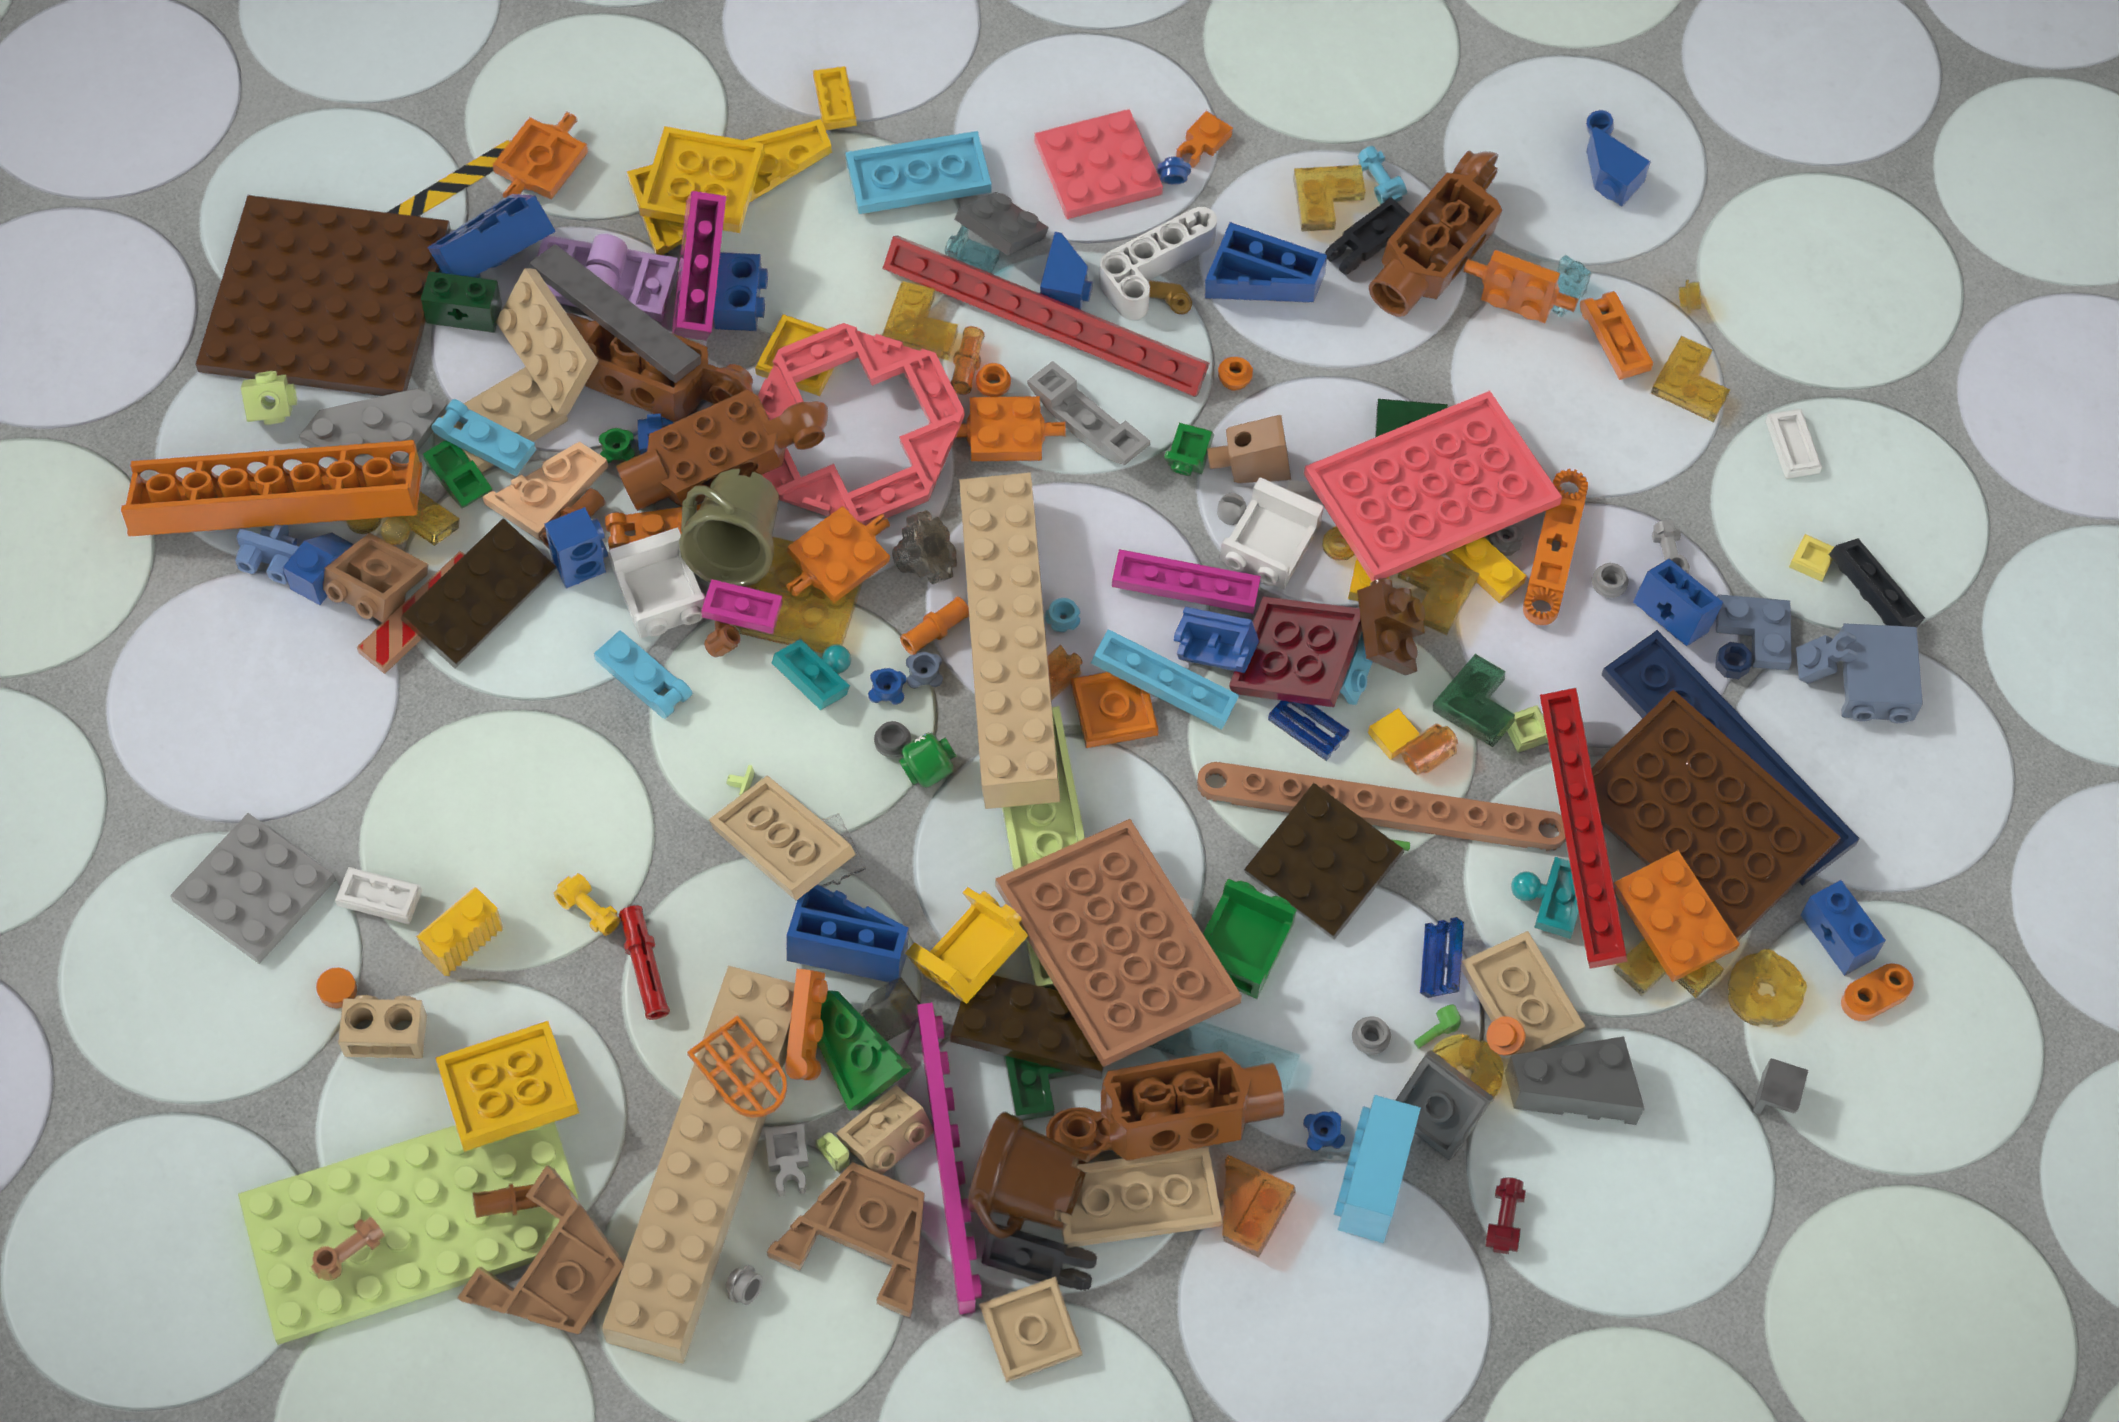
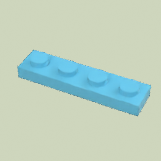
(1164, 679)

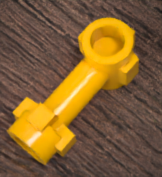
(575, 891)

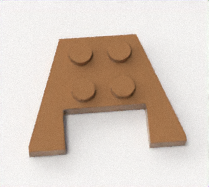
(870, 1217)
(567, 1274)

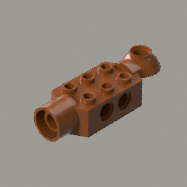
(1172, 1107)

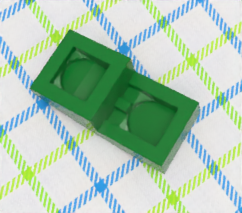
(456, 473)

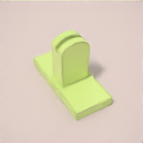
(742, 782)

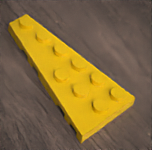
(784, 156)

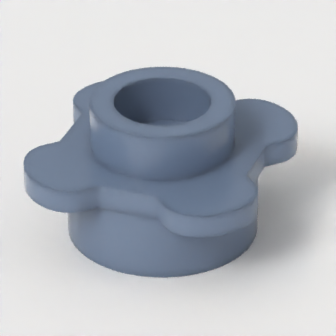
(924, 661)

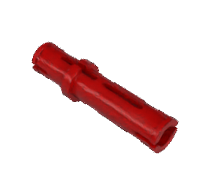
(640, 948)

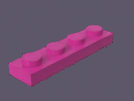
(1186, 581)

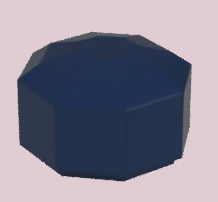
(1733, 660)

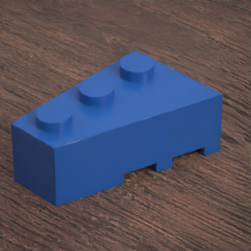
(1263, 268)

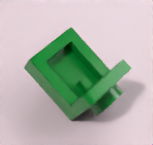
(1189, 449)

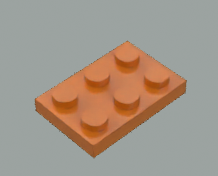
(1675, 916)

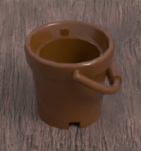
(1024, 1178)

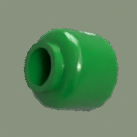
(927, 760)

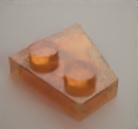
(1252, 1205)

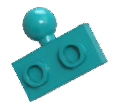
(812, 675)
(1559, 903)

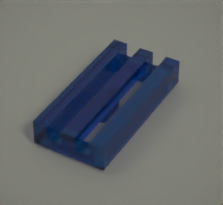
(1302, 736)
(1436, 959)

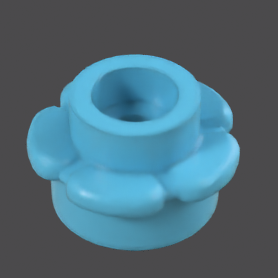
(1066, 607)

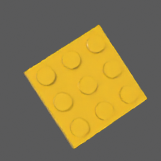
(701, 164)
(506, 1085)

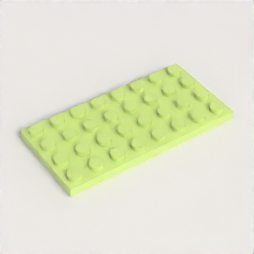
(424, 1208)

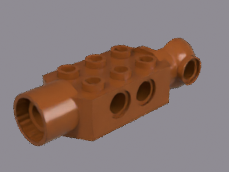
(1439, 236)
(637, 382)
(717, 440)

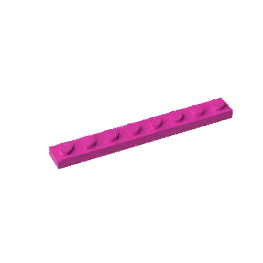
(951, 1172)

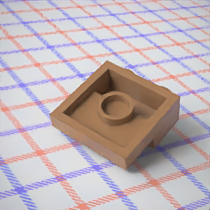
(373, 577)

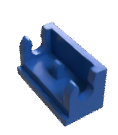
(1216, 639)

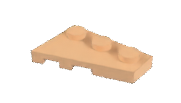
(550, 489)

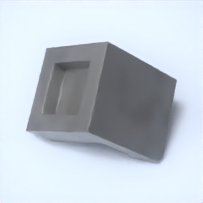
(1780, 1087)

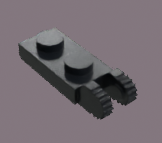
(1367, 235)
(1039, 1258)

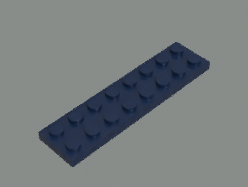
(1656, 668)

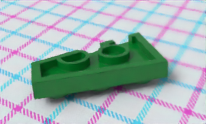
(857, 1053)

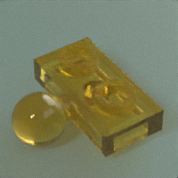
(430, 523)

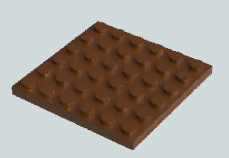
(322, 296)

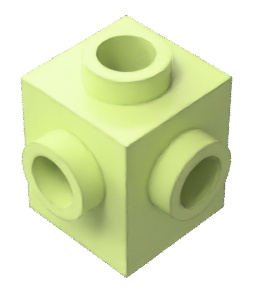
(259, 407)

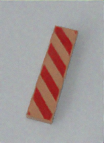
(393, 637)

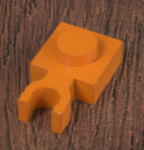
(1205, 135)

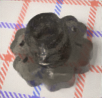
(925, 548)

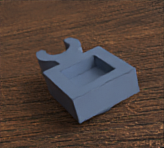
(1821, 656)

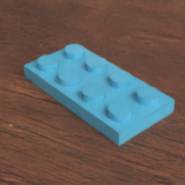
(918, 172)

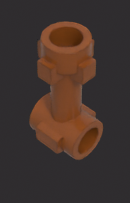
(722, 640)

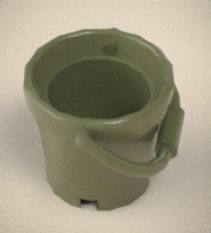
(731, 530)

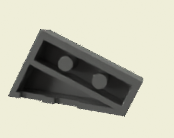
(1577, 1079)

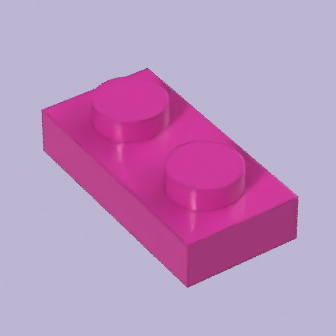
(742, 606)

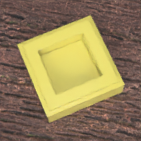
(1812, 558)

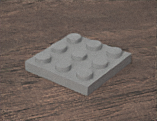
(253, 888)

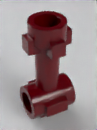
(1503, 1235)

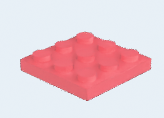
(1098, 164)

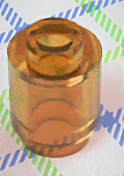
(1430, 749)

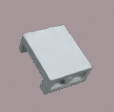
(1272, 534)
(657, 583)

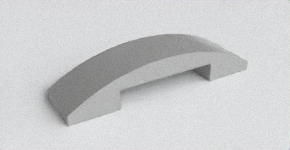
(1084, 418)

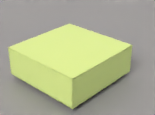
(1528, 729)

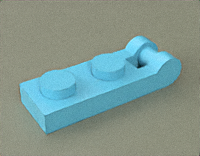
(484, 438)
(642, 674)

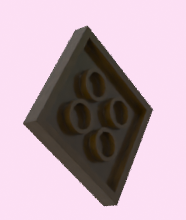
(1324, 860)

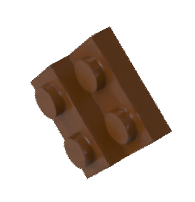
(1389, 623)

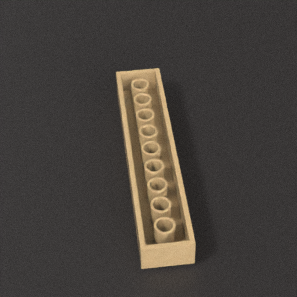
(1008, 642)
(699, 1177)

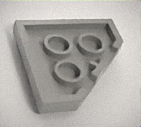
(376, 420)

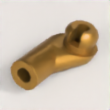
(1173, 294)

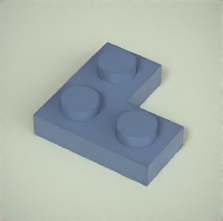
(1765, 621)

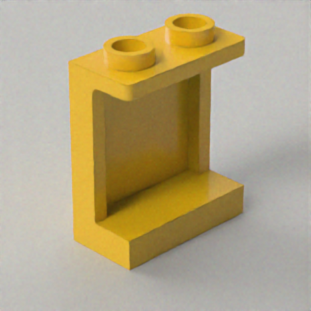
(972, 947)

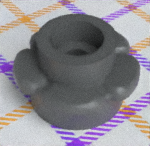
(1507, 546)

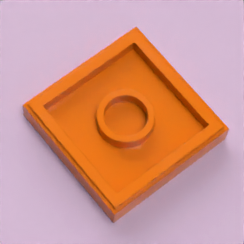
(1112, 710)

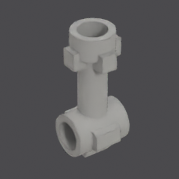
(1666, 535)

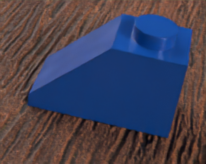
(1615, 167)
(1065, 274)
(308, 564)

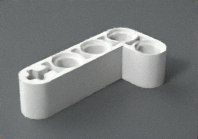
(1163, 250)

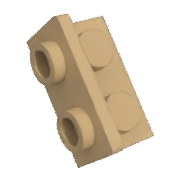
(886, 1130)

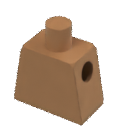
(1254, 451)

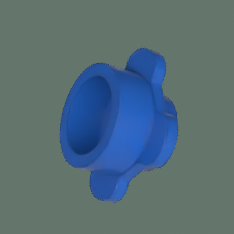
(884, 677)
(1329, 1121)

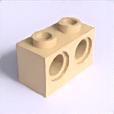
(381, 1038)

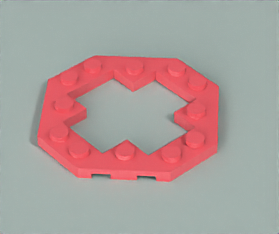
(881, 360)

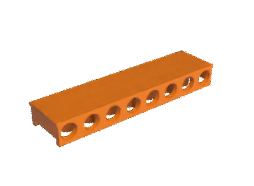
(272, 493)

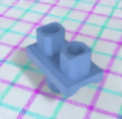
(269, 547)

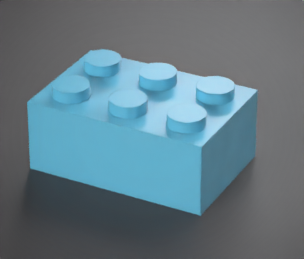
(1376, 1168)

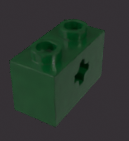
(461, 301)

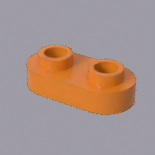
(1880, 991)

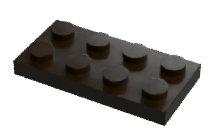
(478, 593)
(1025, 1025)

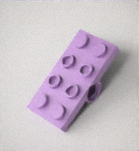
(636, 275)

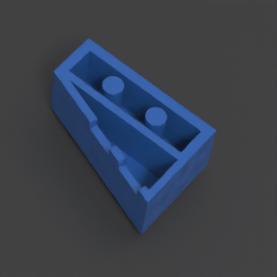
(492, 236)
(845, 937)

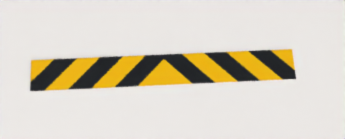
(450, 184)

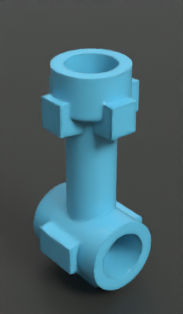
(1371, 160)

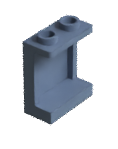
(1885, 675)

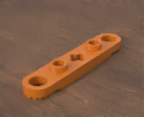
(1551, 567)

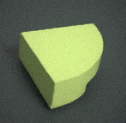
(833, 1151)

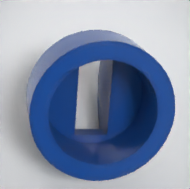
(1602, 120)

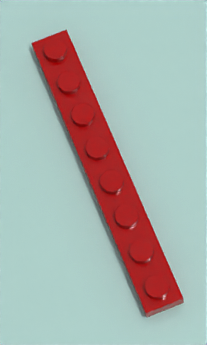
(1583, 829)

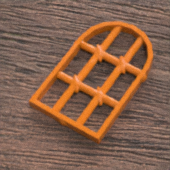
(726, 1066)

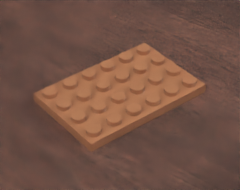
(1118, 942)

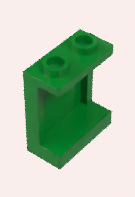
(1249, 934)

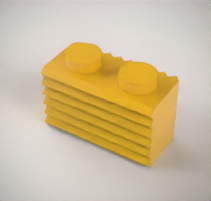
(460, 931)

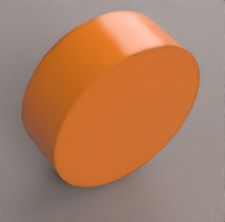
(335, 986)

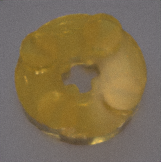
(1766, 968)
(1473, 1055)

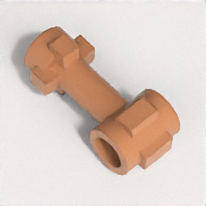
(328, 1260)

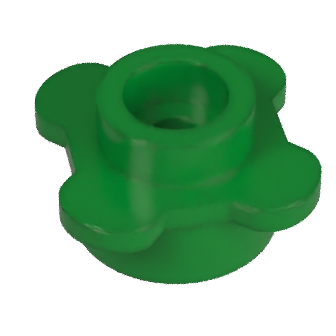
(615, 437)

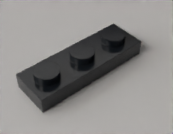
(1875, 584)

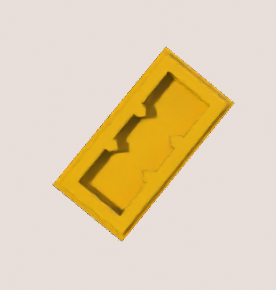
(834, 98)

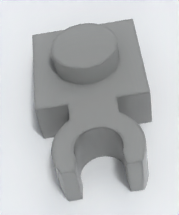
(786, 1153)

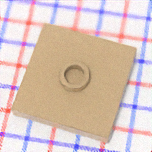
(1031, 1329)

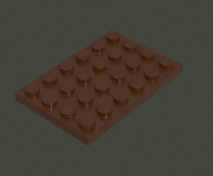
(1696, 792)

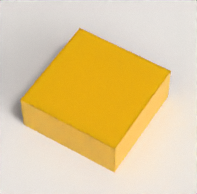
(1392, 733)

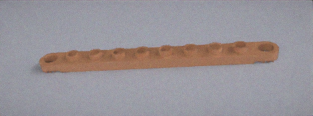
(1387, 806)

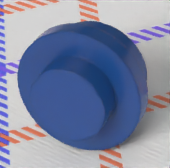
(1174, 170)

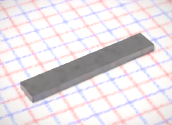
(616, 313)

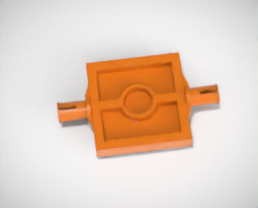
(540, 157)
(1520, 286)
(1007, 429)
(838, 554)

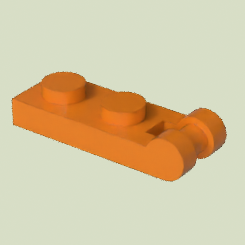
(1616, 335)
(644, 523)
(806, 1025)

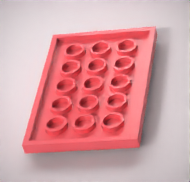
(1432, 486)

